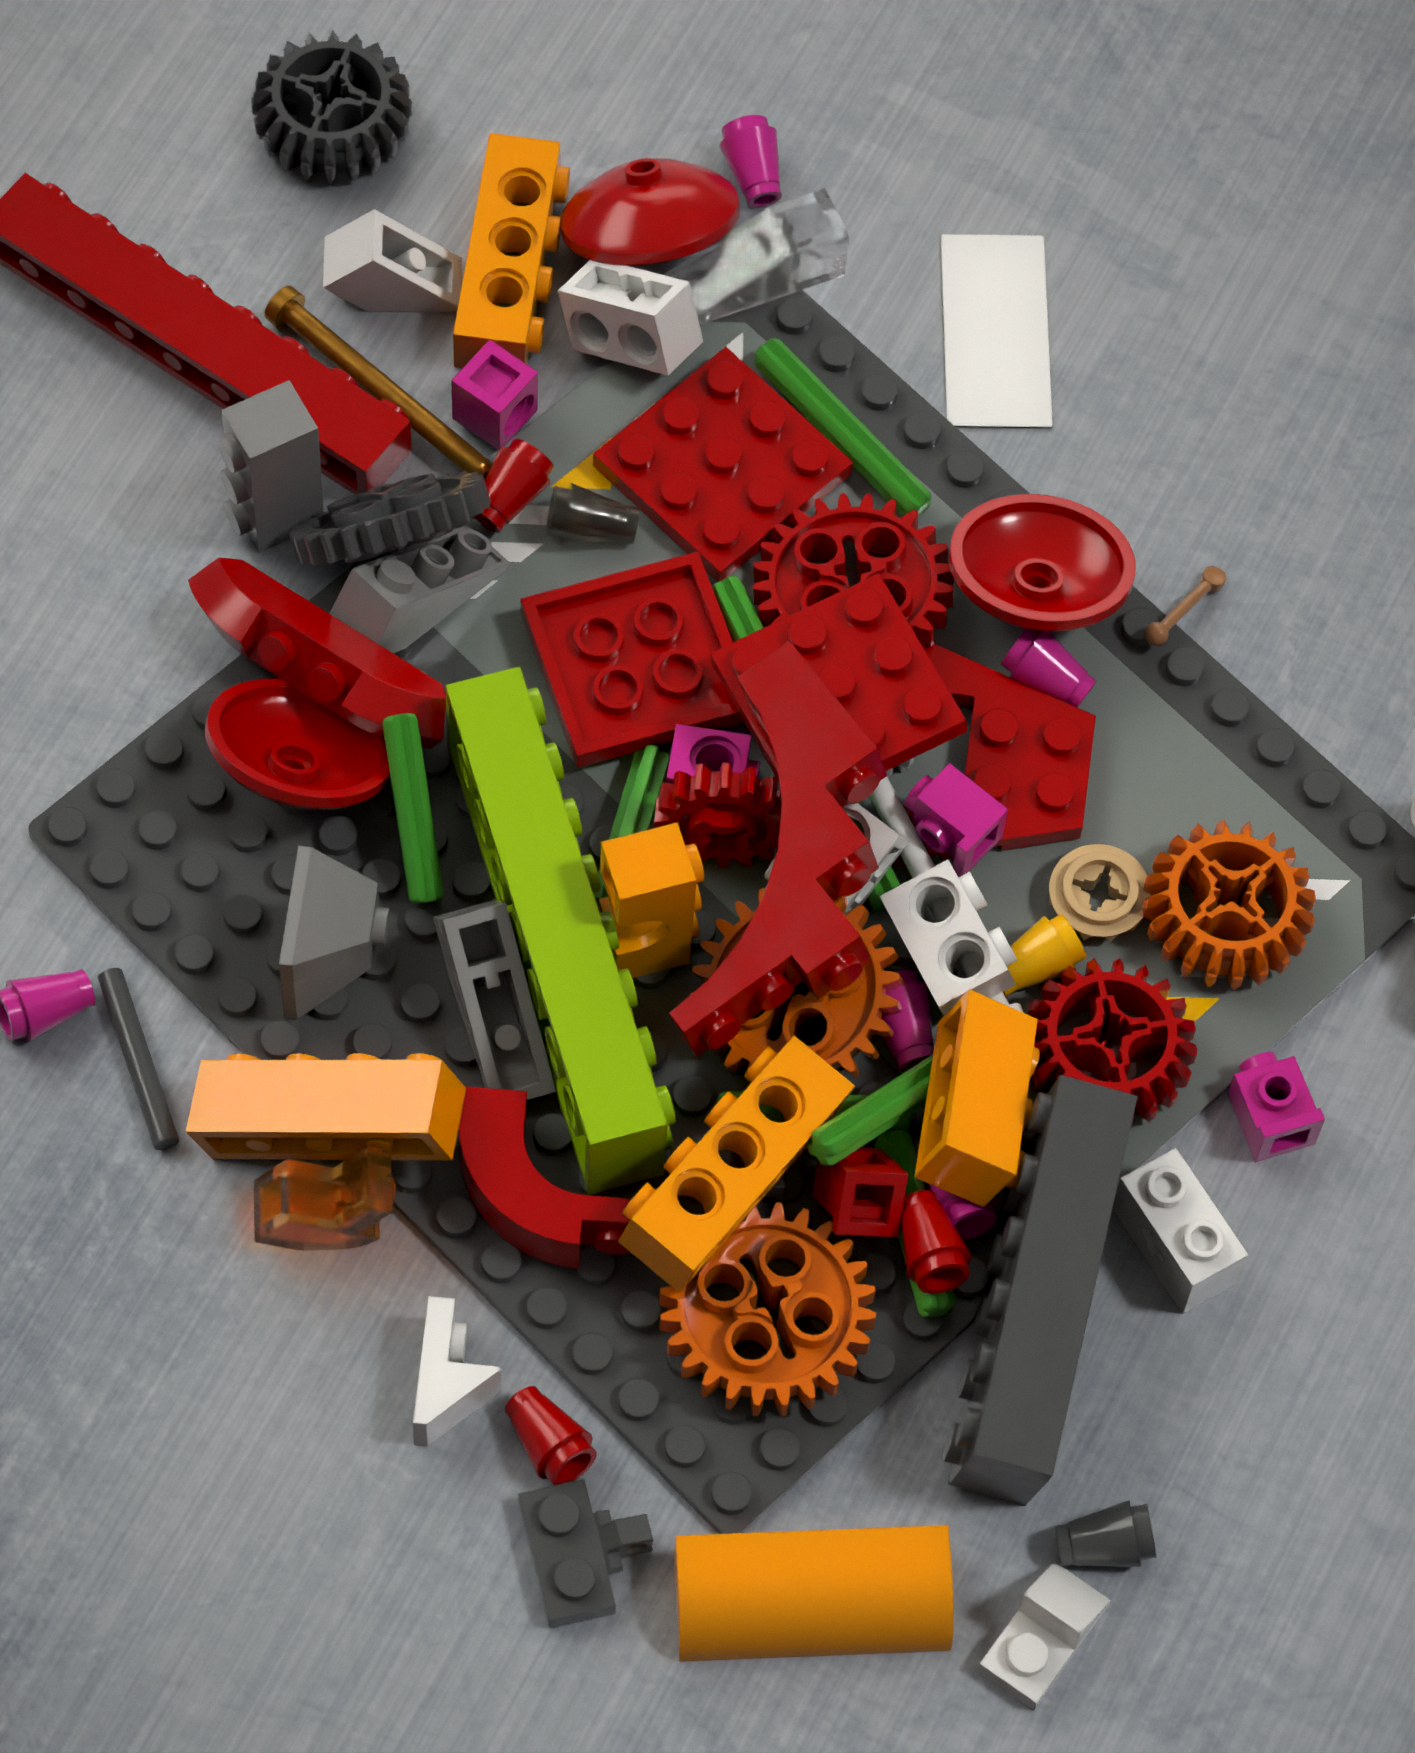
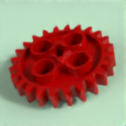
(913, 571)

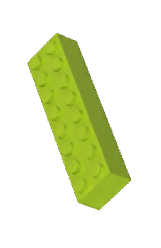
(563, 941)

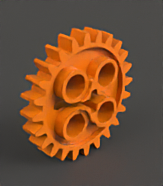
(850, 1013)
(822, 1289)

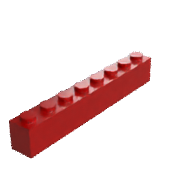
(191, 330)

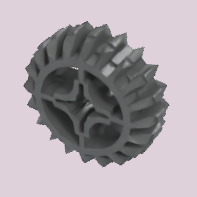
(319, 90)

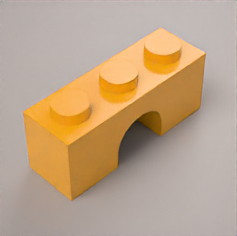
(652, 897)

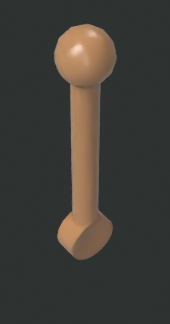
(1210, 581)

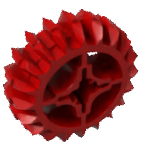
(1154, 1029)

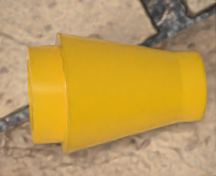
(1044, 952)

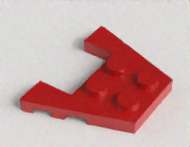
(1021, 751)

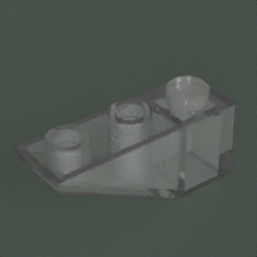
(768, 257)

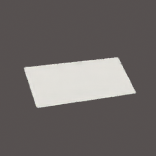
(996, 330)

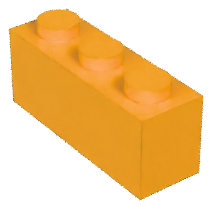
(977, 1099)

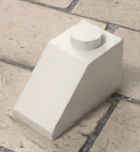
(390, 267)

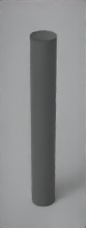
(138, 1059)

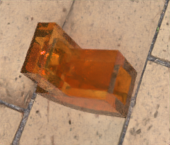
(324, 1206)

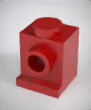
(863, 1193)

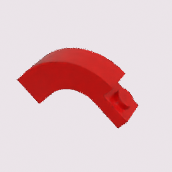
(517, 1197)

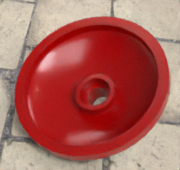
(649, 212)
(1042, 562)
(293, 747)

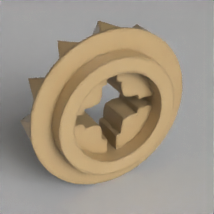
(1085, 868)

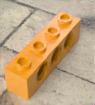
(512, 173)
(681, 1243)

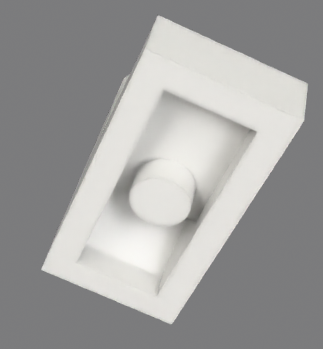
(447, 1388)
(1043, 1635)

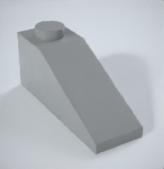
(494, 998)

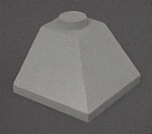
(327, 931)

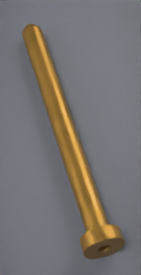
(288, 310)

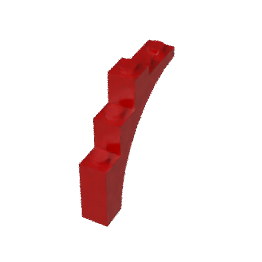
(820, 856)

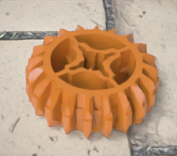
(1205, 866)

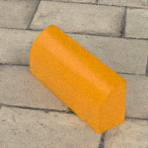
(813, 1593)

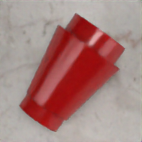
(513, 482)
(932, 1245)
(551, 1438)

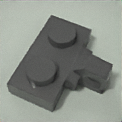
(578, 1550)

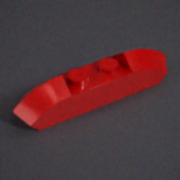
(316, 650)

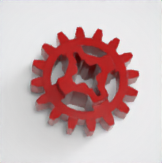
(723, 813)

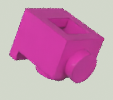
(956, 817)
(1271, 1124)

